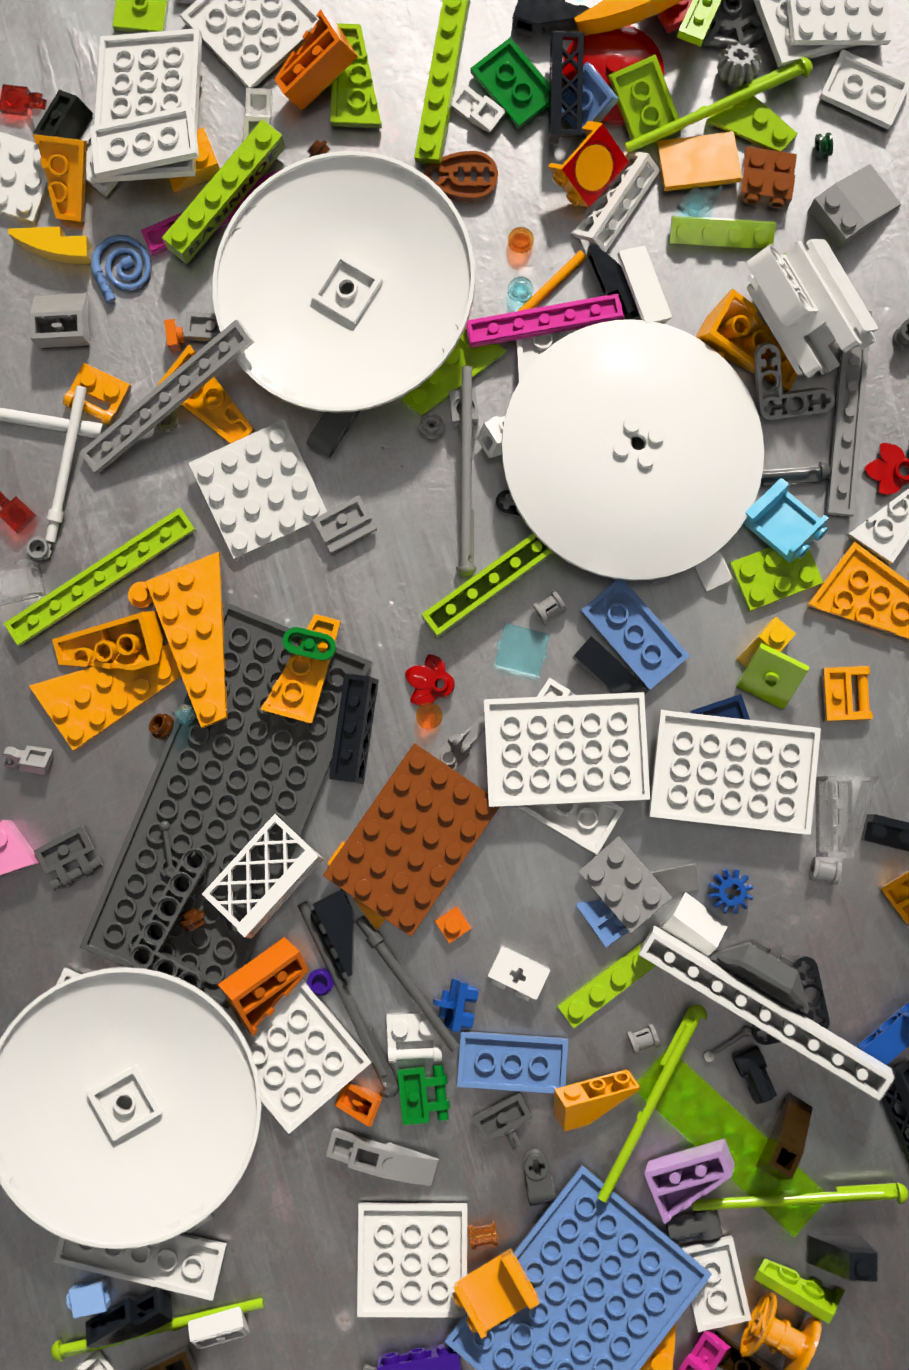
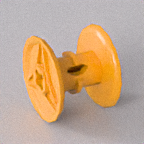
(796, 1344)

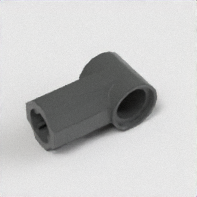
(695, 1225)

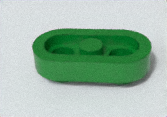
(310, 644)

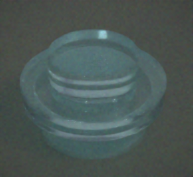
(520, 289)

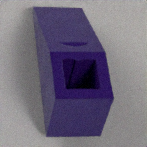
(420, 1359)

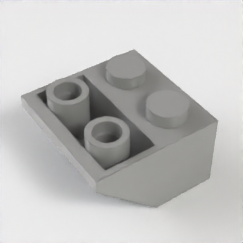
(60, 320)

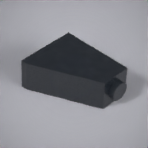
(843, 1256)

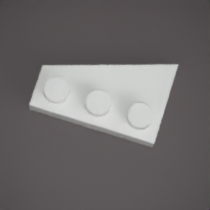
(886, 530)

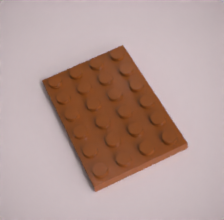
(411, 840)

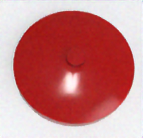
(611, 53)

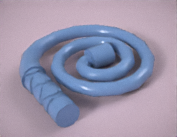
(126, 262)

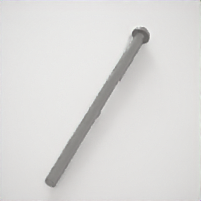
(467, 513)

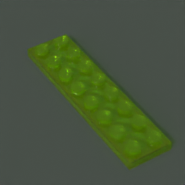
(707, 1117)

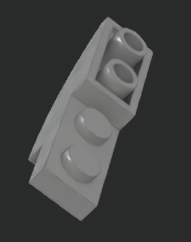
(381, 1159)

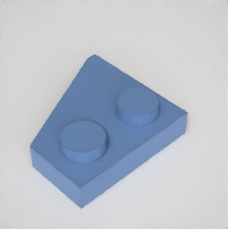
(603, 921)

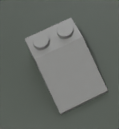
(853, 205)

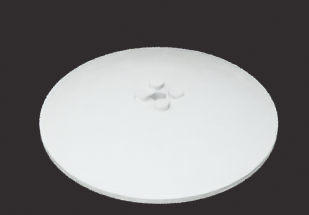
(335, 225)
(622, 506)
(114, 1171)

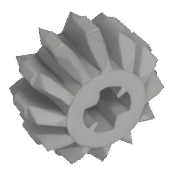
(739, 64)

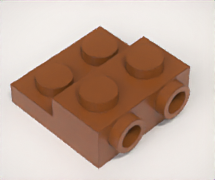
(767, 177)

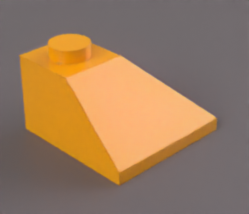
(205, 165)

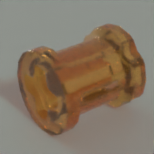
(483, 1235)

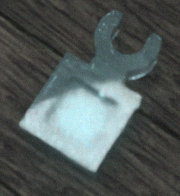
(698, 202)

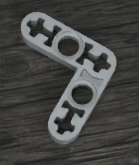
(775, 392)

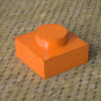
(174, 335)
(453, 924)

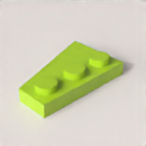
(754, 123)

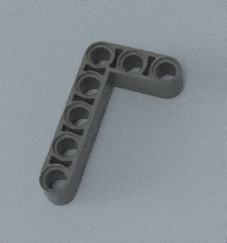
(168, 922)

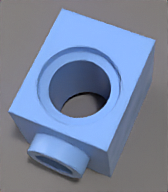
(89, 1297)

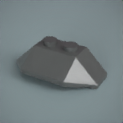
(765, 970)

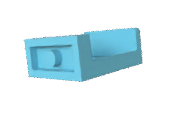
(785, 522)

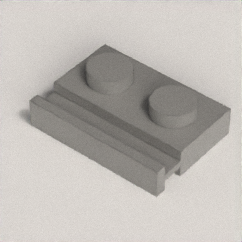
(345, 524)

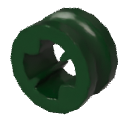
(824, 144)

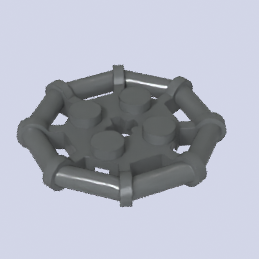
(734, 22)

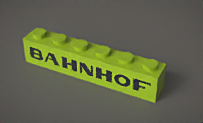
(224, 191)
(486, 585)

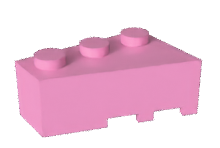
(14, 849)

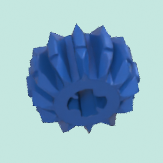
(739, 886)

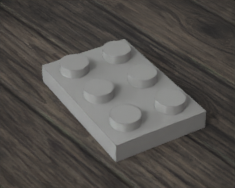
(625, 884)

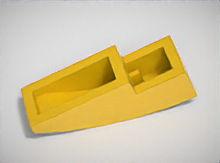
(53, 244)

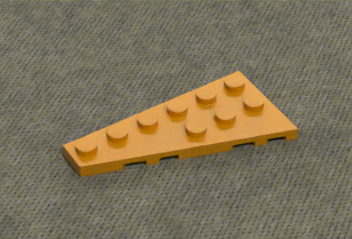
(865, 593)
(193, 622)
(99, 697)

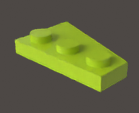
(797, 1291)

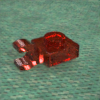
(19, 99)
(15, 513)

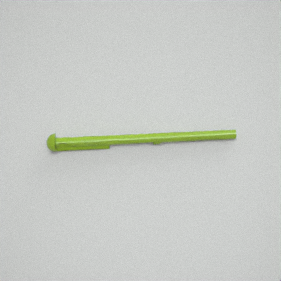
(757, 86)
(669, 1062)
(843, 1194)
(60, 1351)

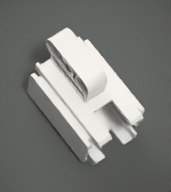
(809, 305)

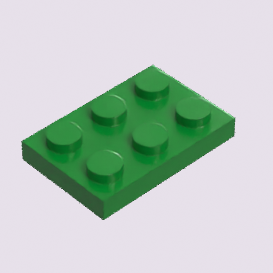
(513, 82)

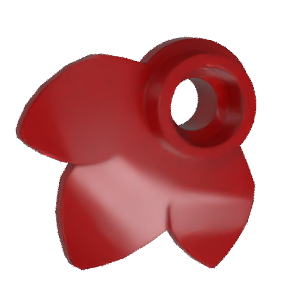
(887, 469)
(426, 679)

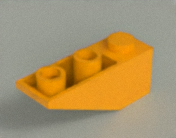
(590, 1099)

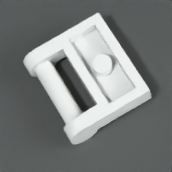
(411, 1027)

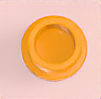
(140, 595)

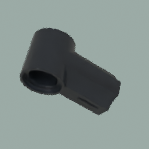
(752, 1068)

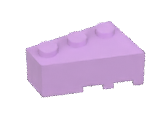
(688, 1175)

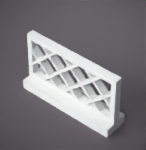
(274, 896)

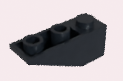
(545, 16)
(338, 921)

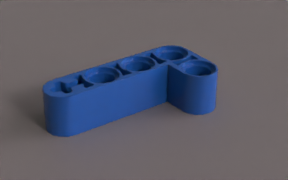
(889, 1038)

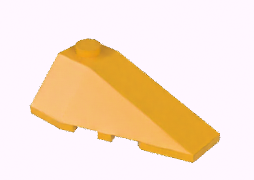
(737, 331)
(118, 644)

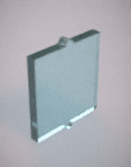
(522, 649)

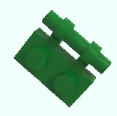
(414, 1097)

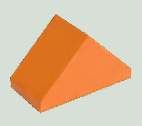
(359, 1102)

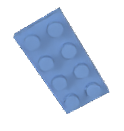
(635, 633)
(512, 1062)

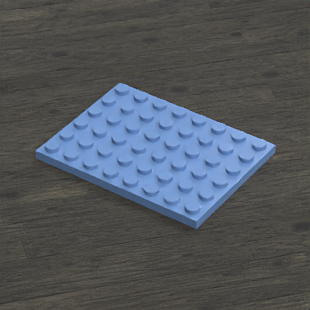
(603, 1287)

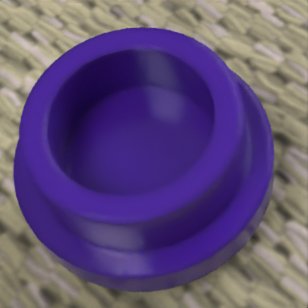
(320, 982)

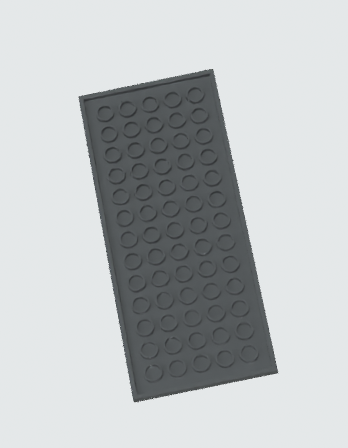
(217, 795)

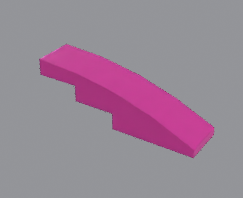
(706, 1354)

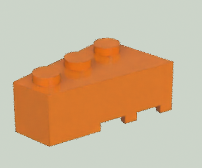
(316, 63)
(263, 982)

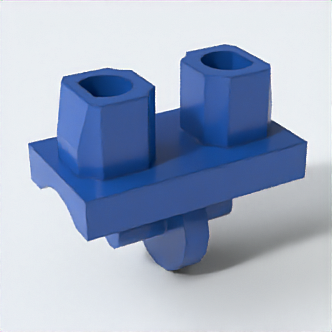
(453, 1004)

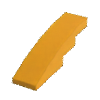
(619, 13)

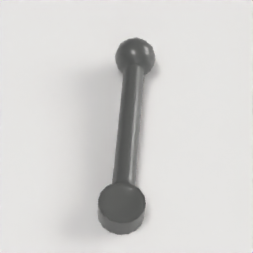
(164, 826)

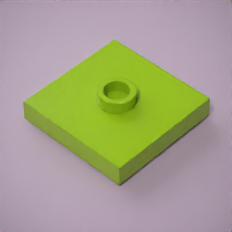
(140, 15)
(772, 676)

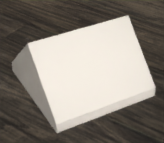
(694, 925)

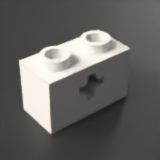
(533, 972)

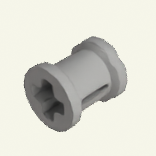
(555, 600)
(825, 871)
(643, 1039)

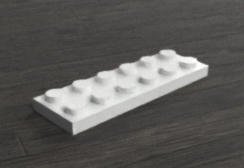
(177, 1264)

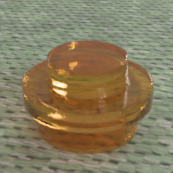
(520, 240)
(429, 715)

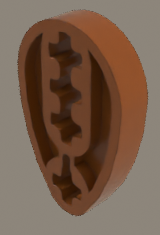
(465, 162)

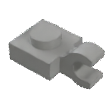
(30, 760)

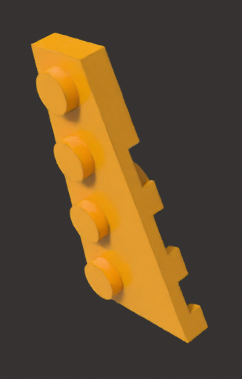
(214, 405)
(302, 680)

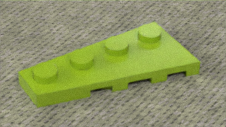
(353, 90)
(449, 375)

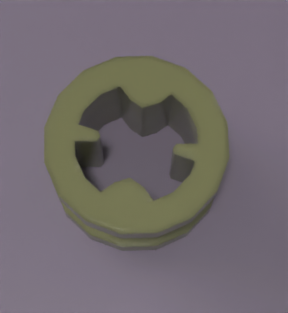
(171, 426)

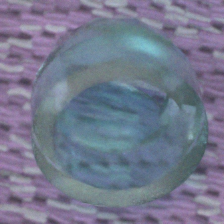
(184, 714)

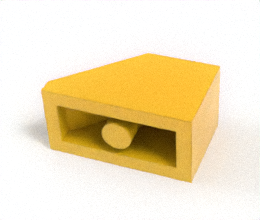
(774, 634)

